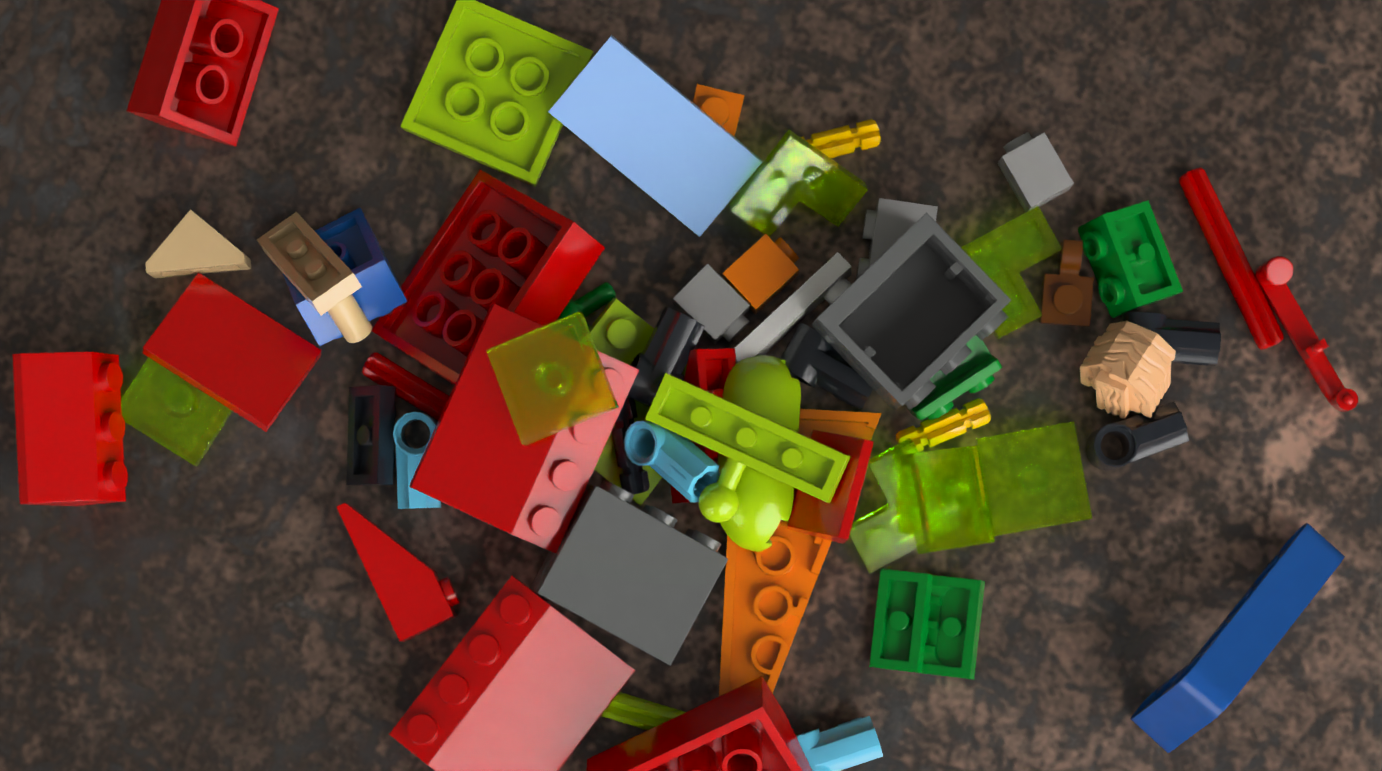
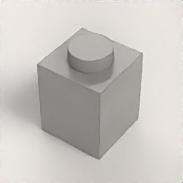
(1034, 170)
(714, 305)

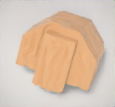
(1128, 369)

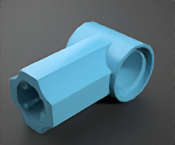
(671, 457)
(407, 462)
(841, 745)

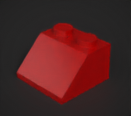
(833, 519)

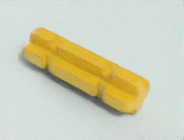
(845, 140)
(947, 426)

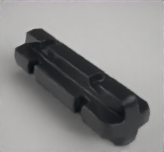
(633, 478)

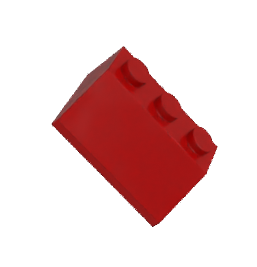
(203, 65)
(69, 428)

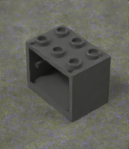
(913, 314)
(631, 571)

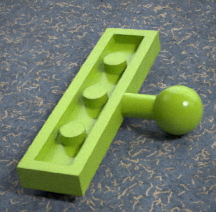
(746, 441)

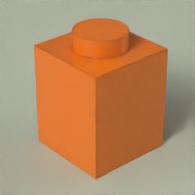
(762, 271)

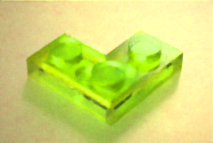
(795, 174)
(1007, 253)
(888, 530)

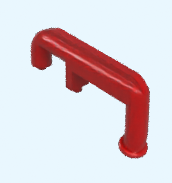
(1272, 279)

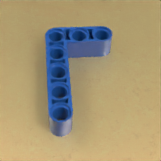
(1240, 642)

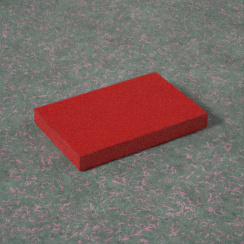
(232, 352)

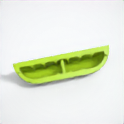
(766, 389)

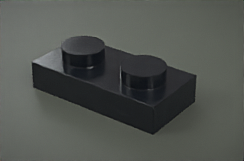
(371, 435)

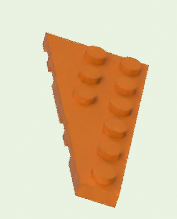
(772, 587)

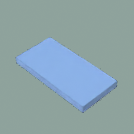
(655, 136)

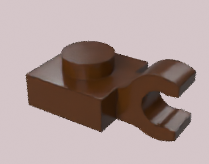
(1066, 295)

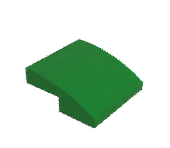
(927, 624)

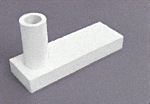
(825, 284)

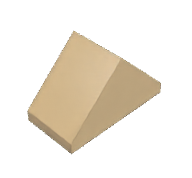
(195, 249)

